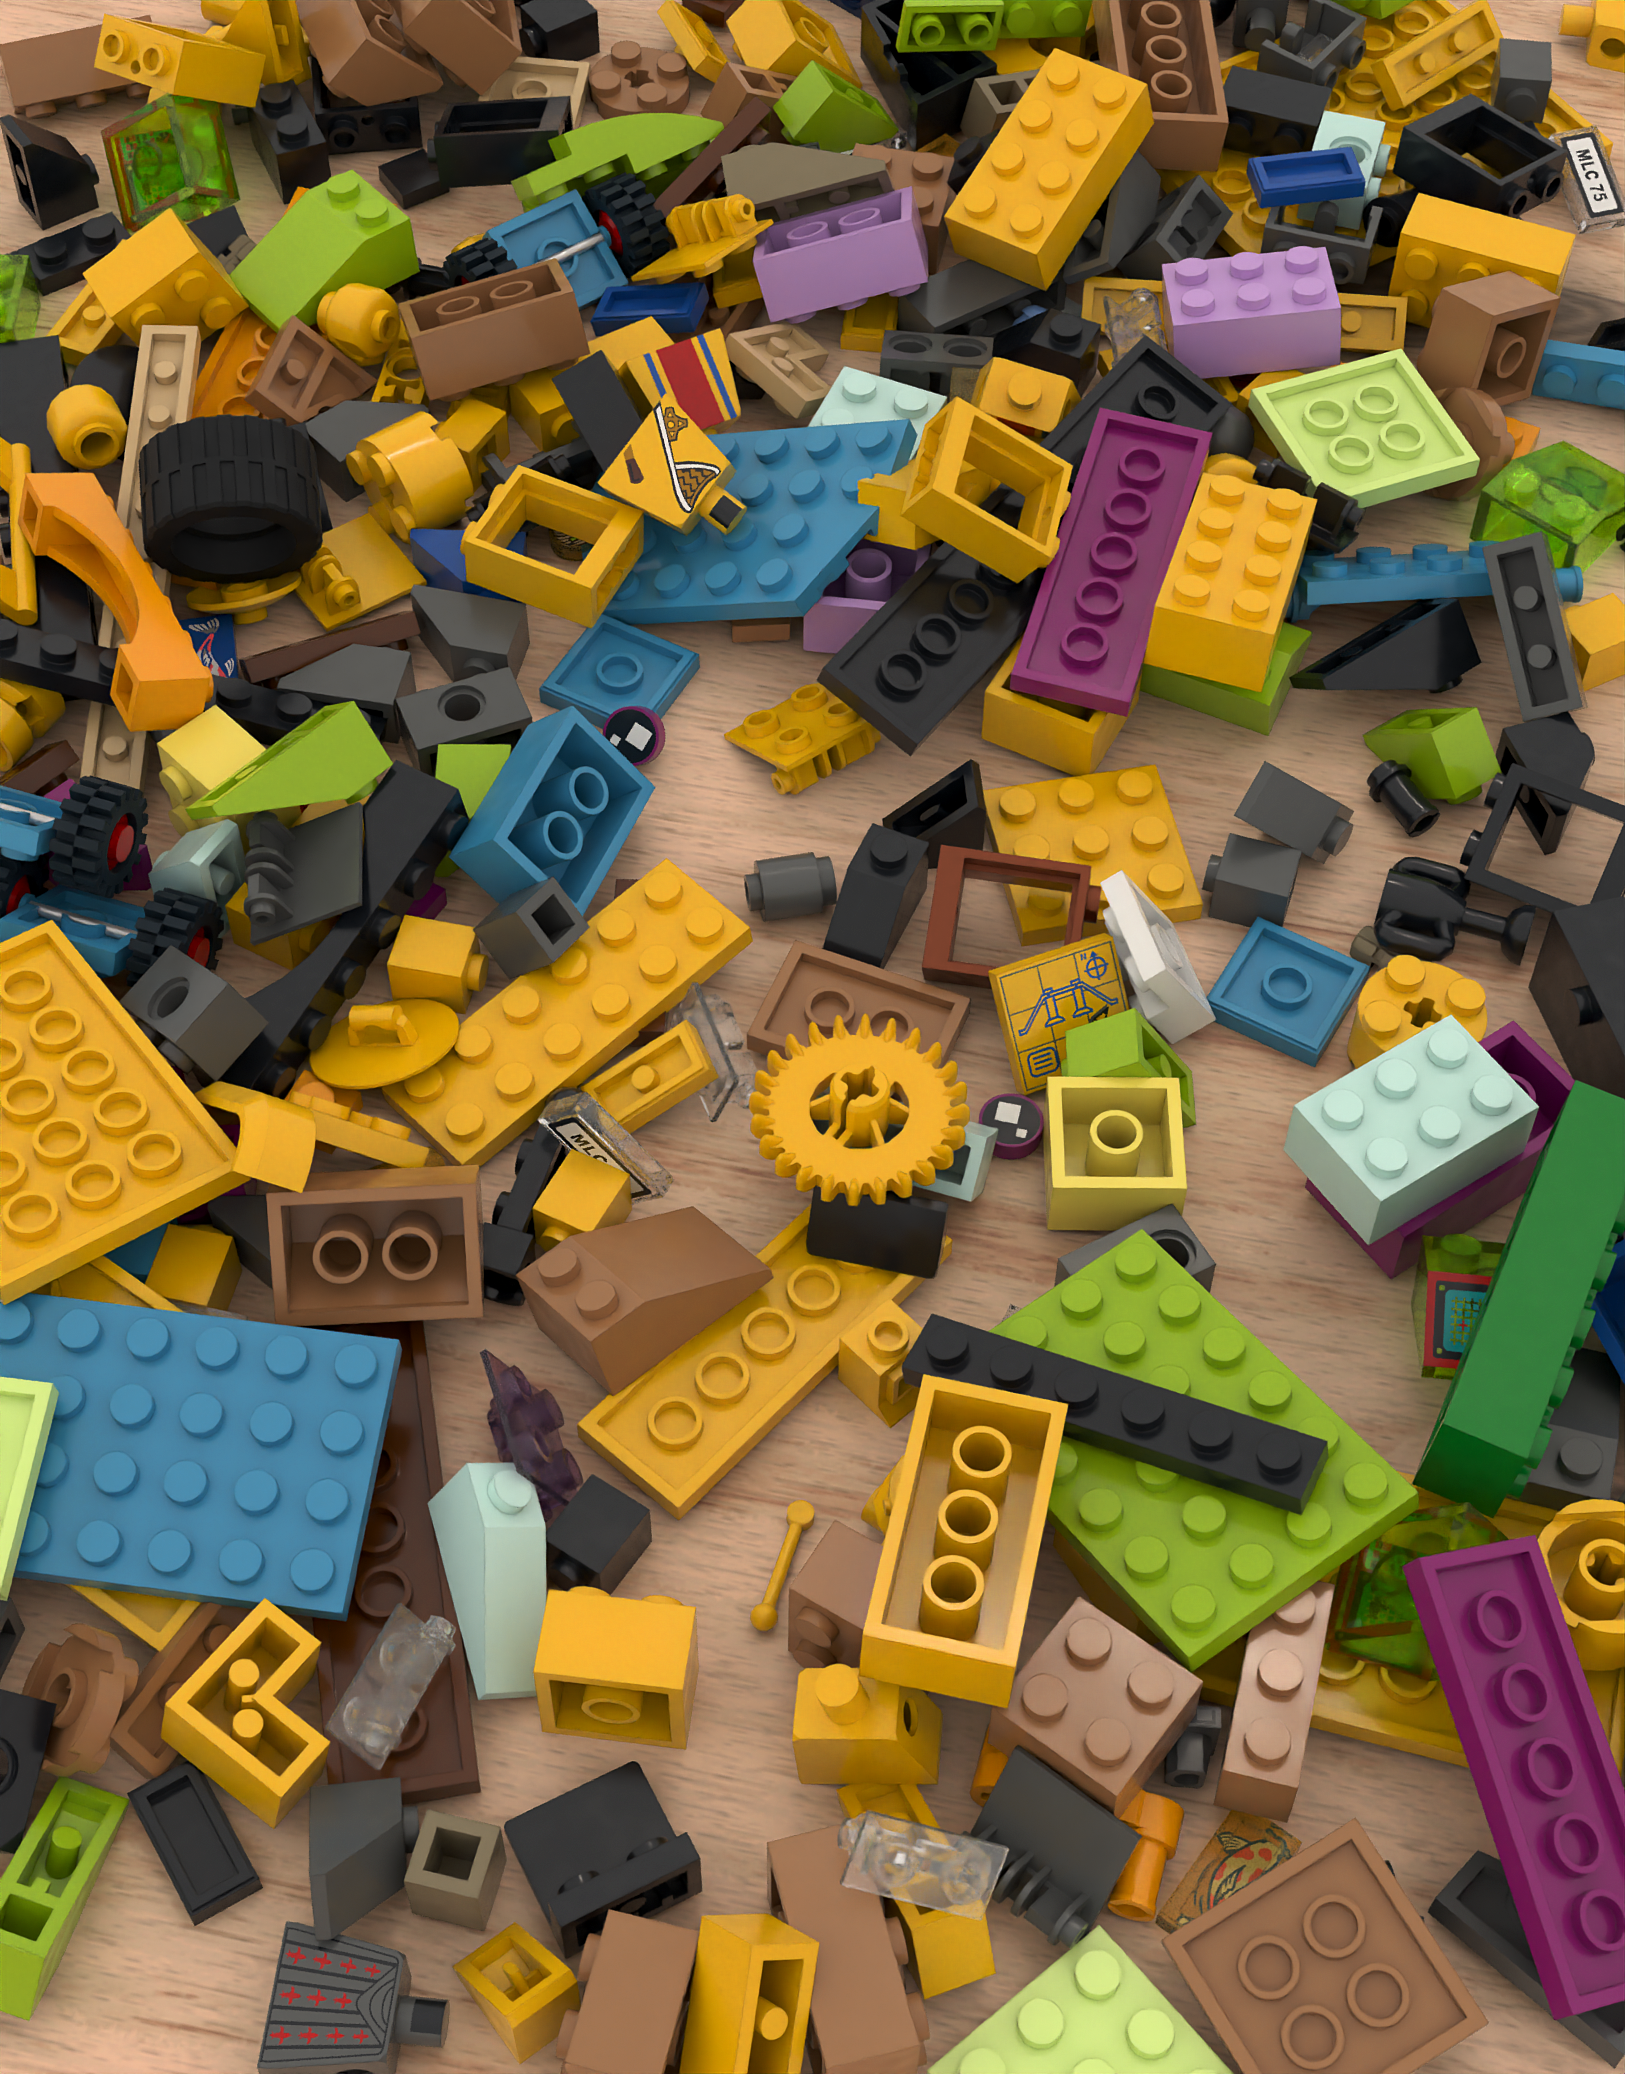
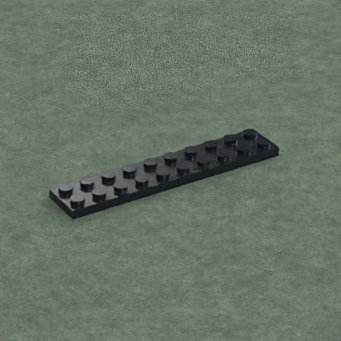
(962, 616)

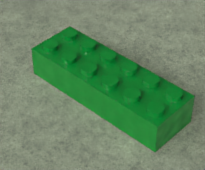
(1533, 1310)

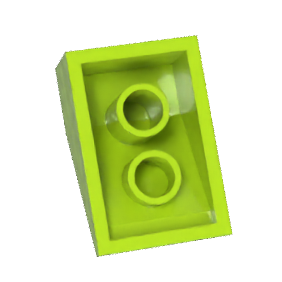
(326, 240)

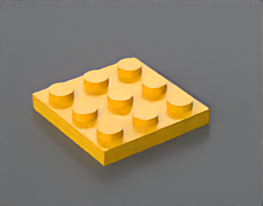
(1097, 821)

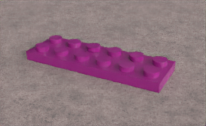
(1111, 561)
(1533, 1759)

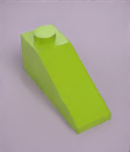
(317, 762)
(50, 1887)

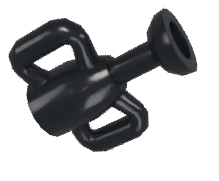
(1427, 908)

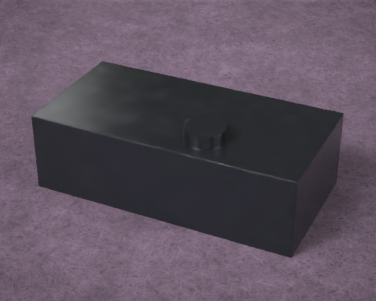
(1583, 991)

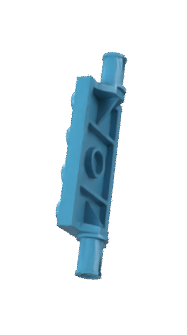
(1386, 577)

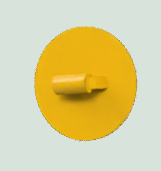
(385, 1043)

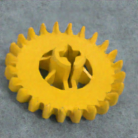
(861, 1079)

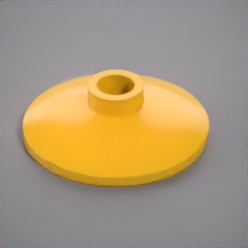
(244, 600)

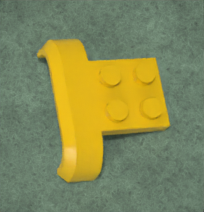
(281, 1134)

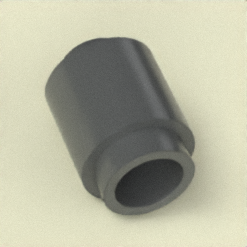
(791, 886)

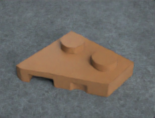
(305, 376)

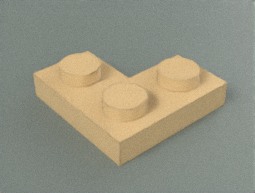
(782, 364)

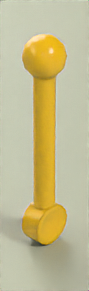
(799, 1518)

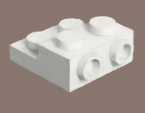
(1154, 962)

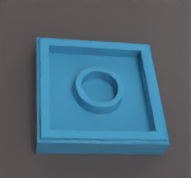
(618, 669)
(1286, 991)

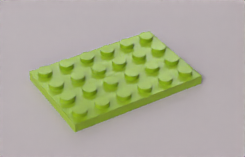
(1175, 1549)

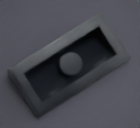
(893, 1236)

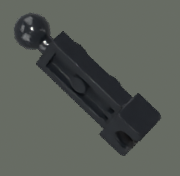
(511, 1236)

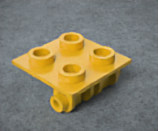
(704, 236)
(355, 573)
(806, 737)

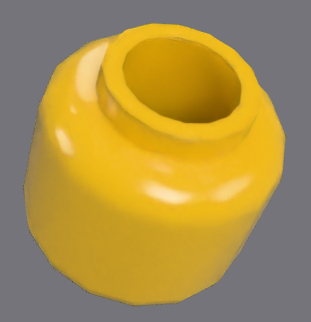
(87, 427)

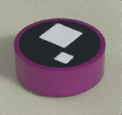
(636, 733)
(1018, 1123)

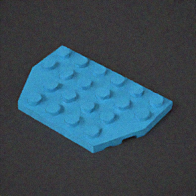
(788, 543)

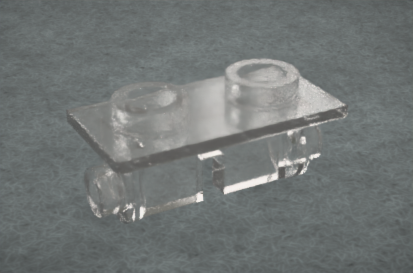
(1131, 321)
(719, 1033)
(390, 1684)
(920, 1863)

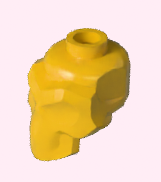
(360, 322)

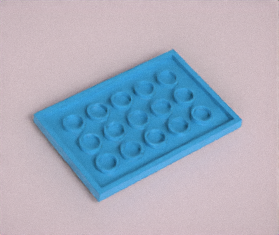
(200, 1452)

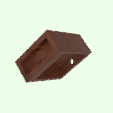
(962, 863)

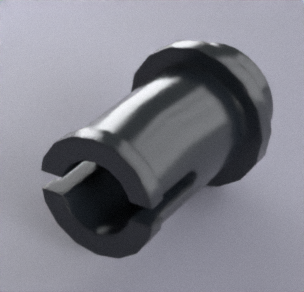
(1393, 787)

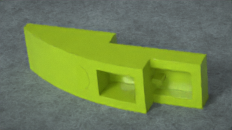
(979, 23)
(632, 144)

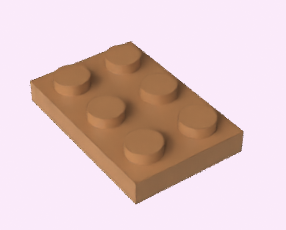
(825, 984)

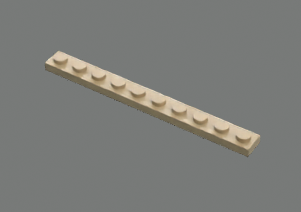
(159, 399)

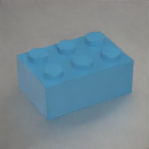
(554, 812)

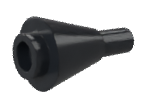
(1394, 215)

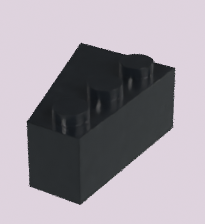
(920, 88)

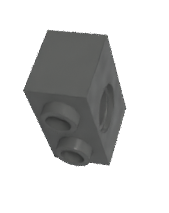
(467, 711)
(192, 1014)

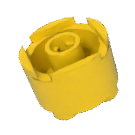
(412, 477)
(1408, 1000)
(1588, 1574)

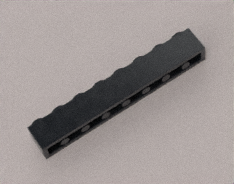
(30, 379)

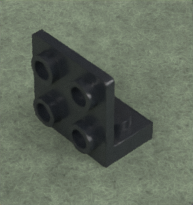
(603, 1852)

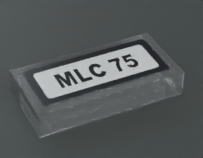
(1590, 181)
(588, 1128)

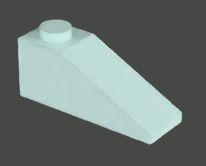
(496, 1573)

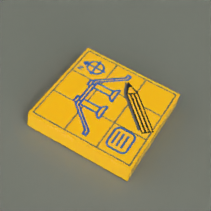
(1051, 995)

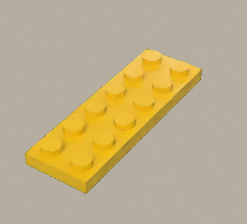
(569, 1015)
(740, 1375)

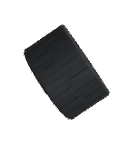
(230, 499)

